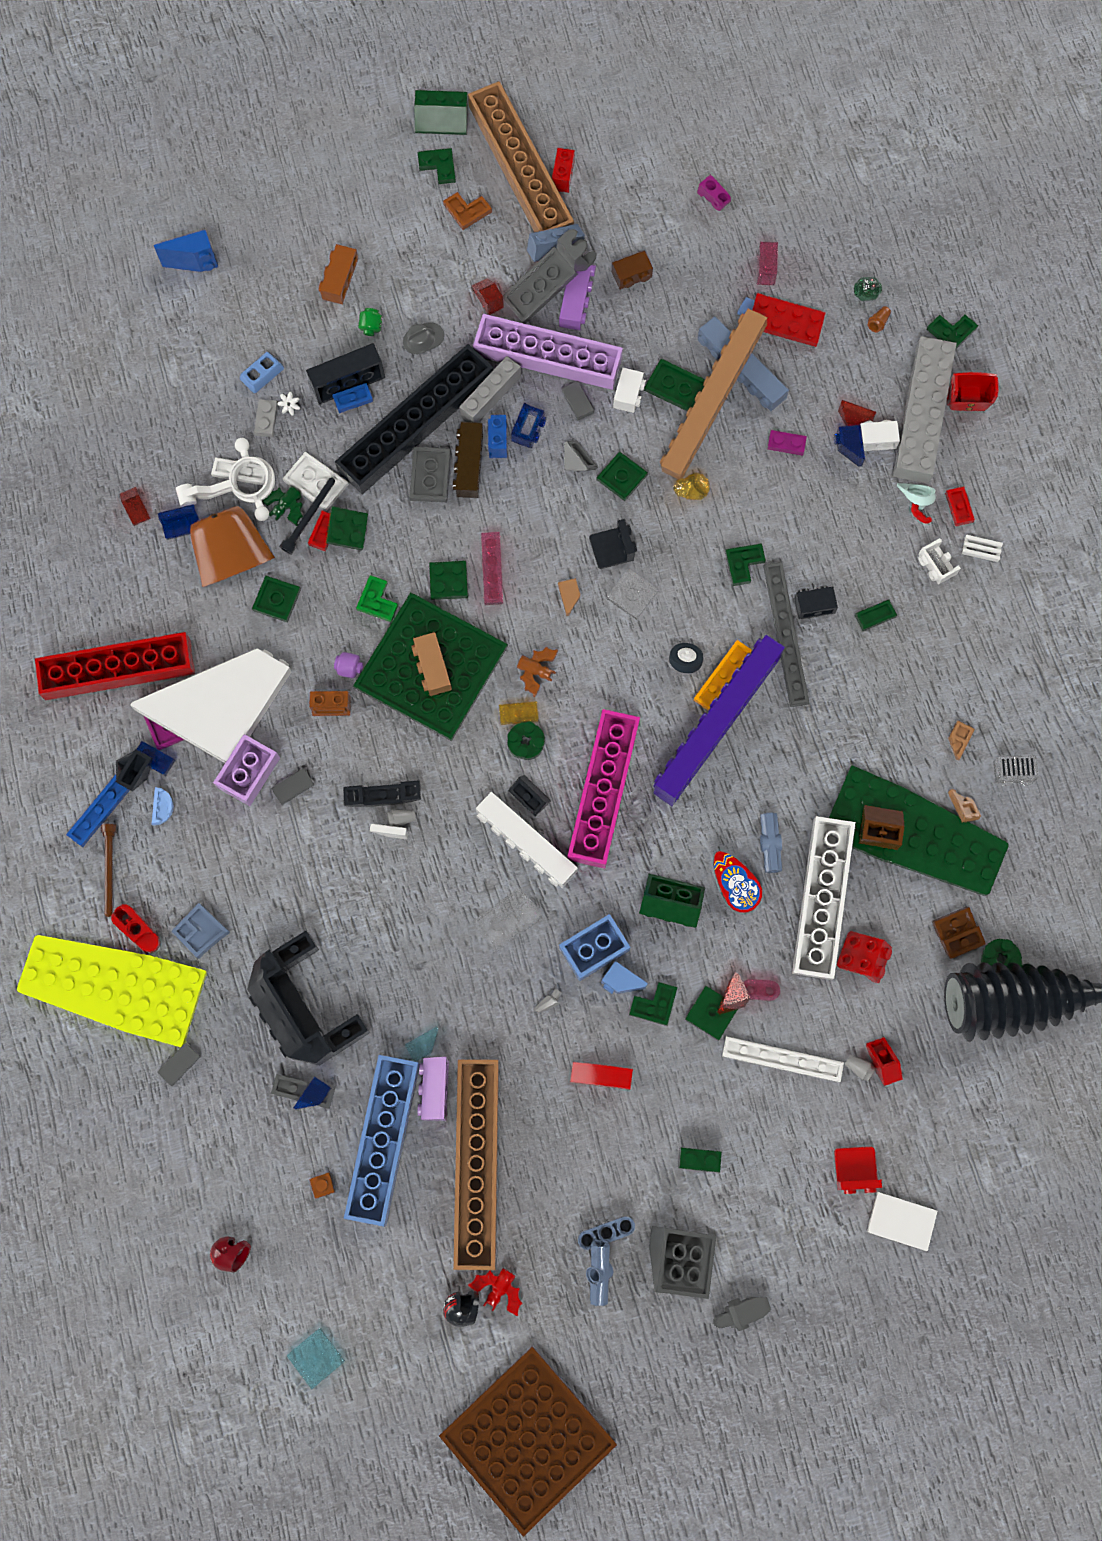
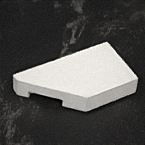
(389, 831)

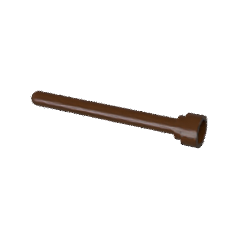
(108, 832)

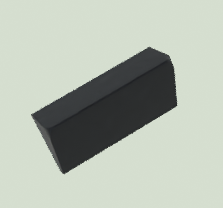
(529, 795)

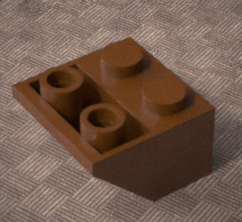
(882, 827)

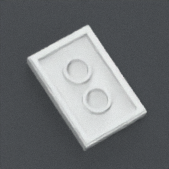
(309, 478)
(902, 1221)

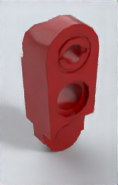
(146, 938)

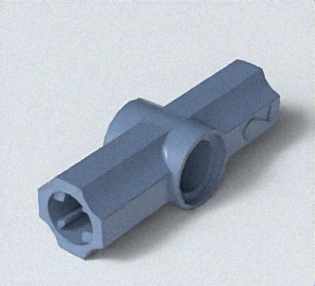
(771, 843)
(599, 1272)

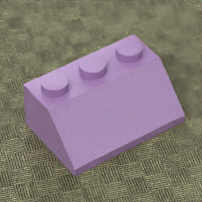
(434, 1089)

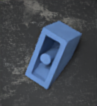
(621, 980)

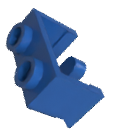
(497, 436)

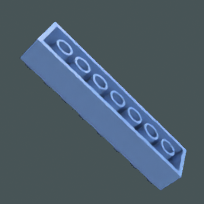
(382, 1141)

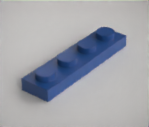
(97, 812)

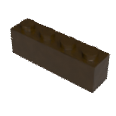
(469, 460)

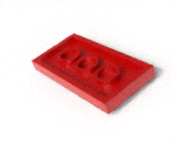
(790, 319)

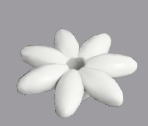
(287, 406)

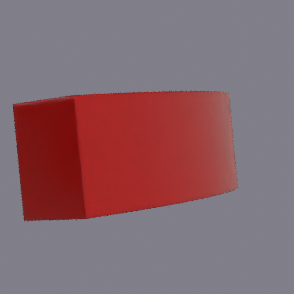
(601, 1075)

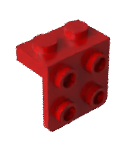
(865, 956)
(856, 1170)

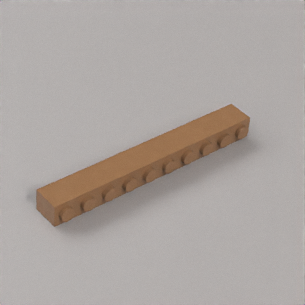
(713, 394)

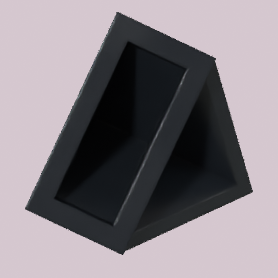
(133, 769)

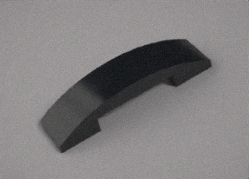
(382, 795)

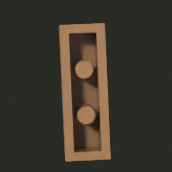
(431, 664)

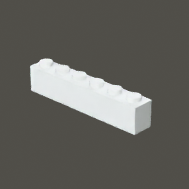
(526, 840)

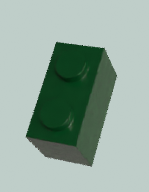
(699, 1160)

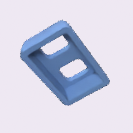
(266, 375)

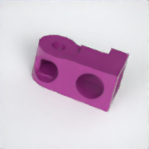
(714, 193)

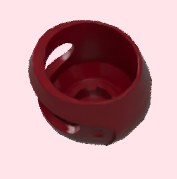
(225, 1254)

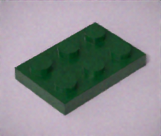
(674, 385)

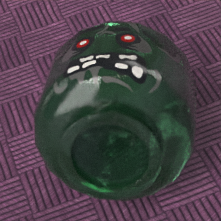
(867, 288)

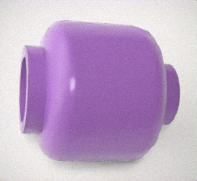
(348, 665)

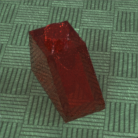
(489, 296)

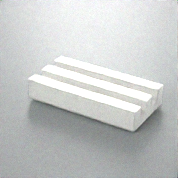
(981, 541)

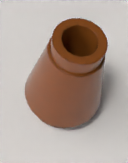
(878, 320)

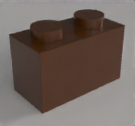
(632, 270)

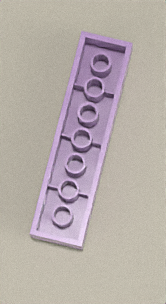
(548, 351)

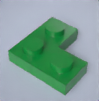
(372, 601)

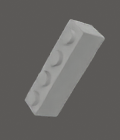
(490, 391)

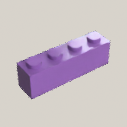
(576, 300)

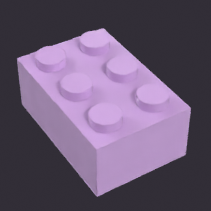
(246, 770)

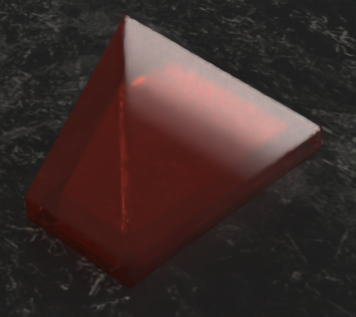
(855, 414)

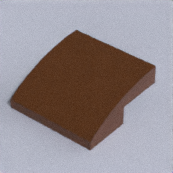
(958, 932)

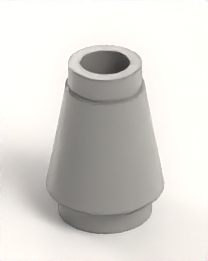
(400, 817)
(860, 1067)

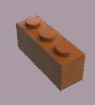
(338, 274)

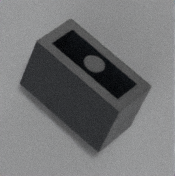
(815, 602)

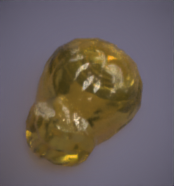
(692, 487)

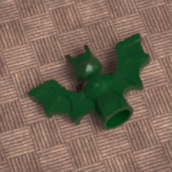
(286, 501)

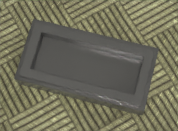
(577, 400)
(292, 786)
(178, 1064)

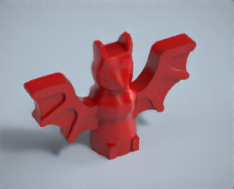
(500, 1286)

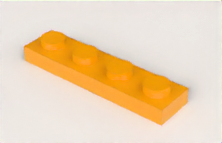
(722, 674)

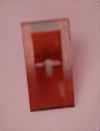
(134, 506)
(734, 996)

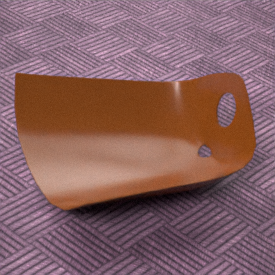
(227, 545)

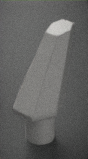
(548, 1002)

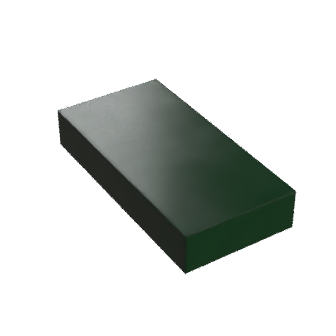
(875, 615)

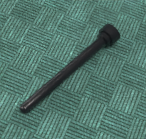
(289, 544)

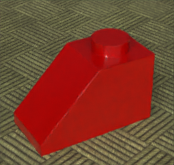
(885, 1061)

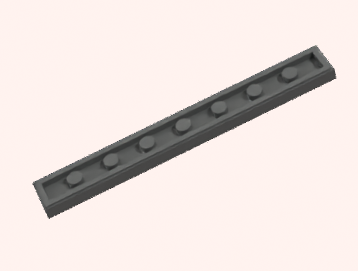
(786, 634)

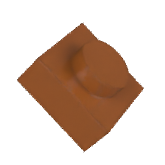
(322, 1185)

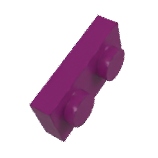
(787, 442)

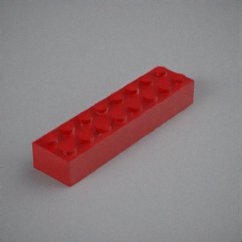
(114, 666)

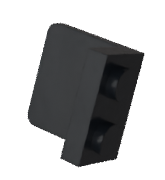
(613, 546)

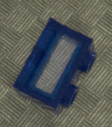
(528, 425)

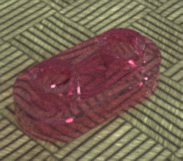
(759, 989)

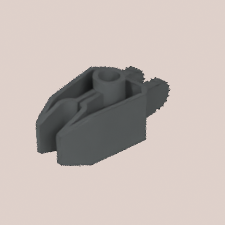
(742, 1313)

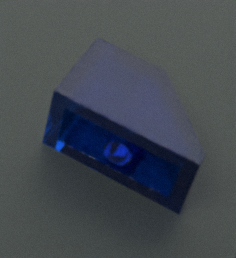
(850, 443)

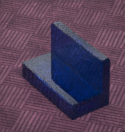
(178, 521)

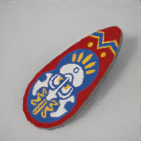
(736, 883)

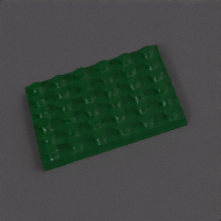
(394, 677)

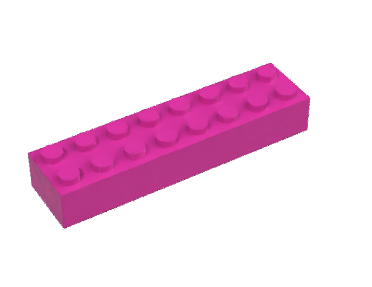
(603, 789)

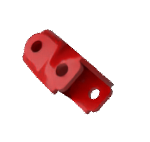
(972, 391)

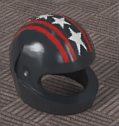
(461, 1309)

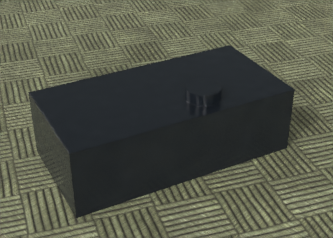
(345, 372)

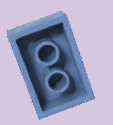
(594, 947)

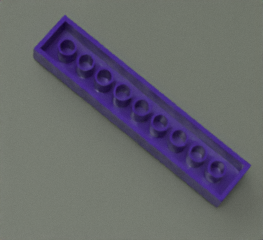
(718, 721)

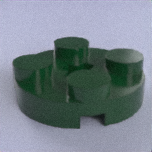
(527, 730)
(1006, 948)

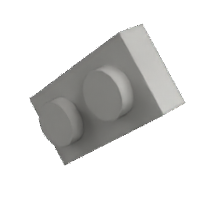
(265, 418)

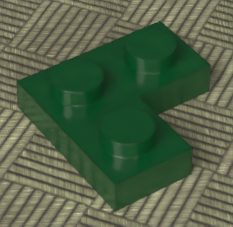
(441, 160)
(955, 333)
(739, 560)
(659, 1009)

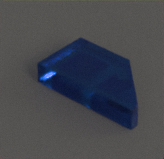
(313, 1095)

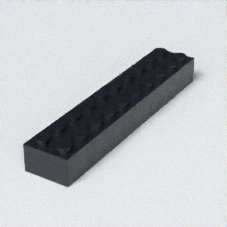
(413, 419)

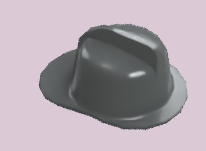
(423, 337)

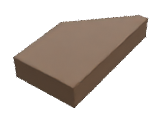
(569, 594)
(959, 738)
(964, 806)

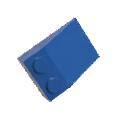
(187, 253)

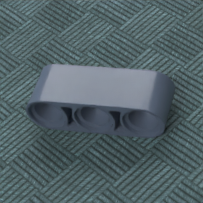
(617, 1233)

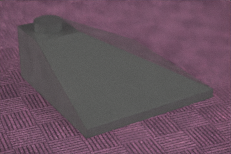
(681, 1261)

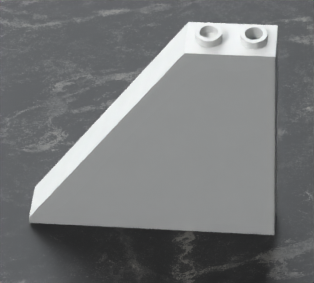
(219, 703)

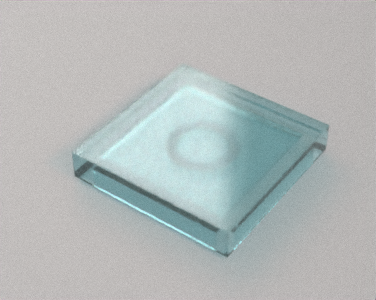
(315, 1358)

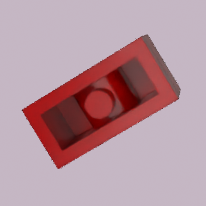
(563, 169)

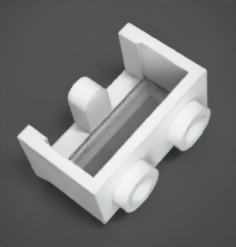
(937, 562)

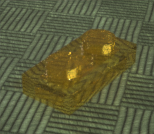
(518, 713)

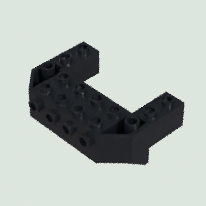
(287, 1012)

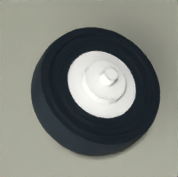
(686, 658)

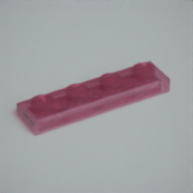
(492, 568)

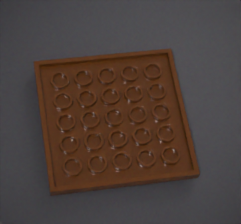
(527, 1441)

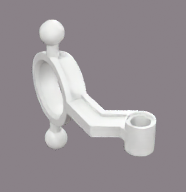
(187, 494)

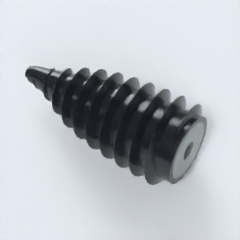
(1013, 997)

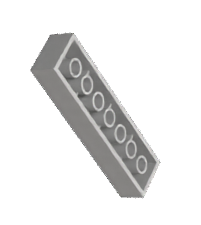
(924, 410)

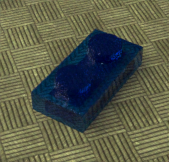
(161, 762)

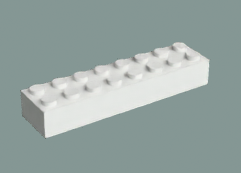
(823, 898)

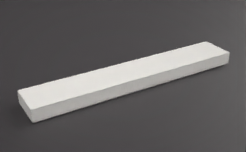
(782, 1059)

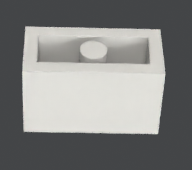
(628, 390)
(880, 435)

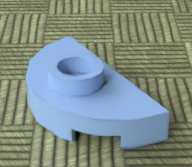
(162, 806)

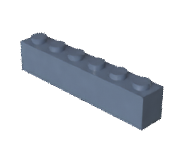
(754, 374)

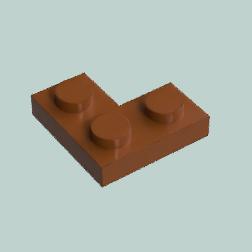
(466, 214)

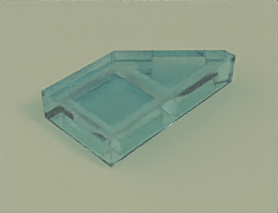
(422, 1045)

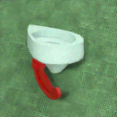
(920, 497)

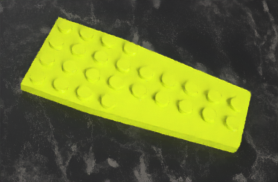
(114, 987)

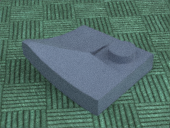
(200, 931)

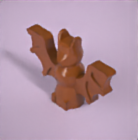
(533, 667)

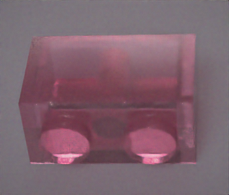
(767, 263)

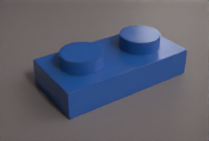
(352, 398)

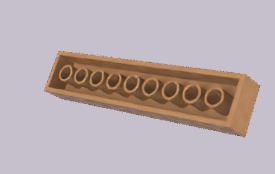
(518, 158)
(476, 1165)

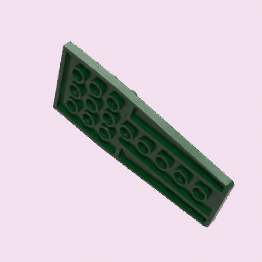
(933, 838)

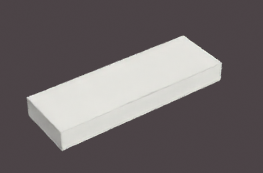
(249, 473)

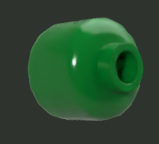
(370, 321)

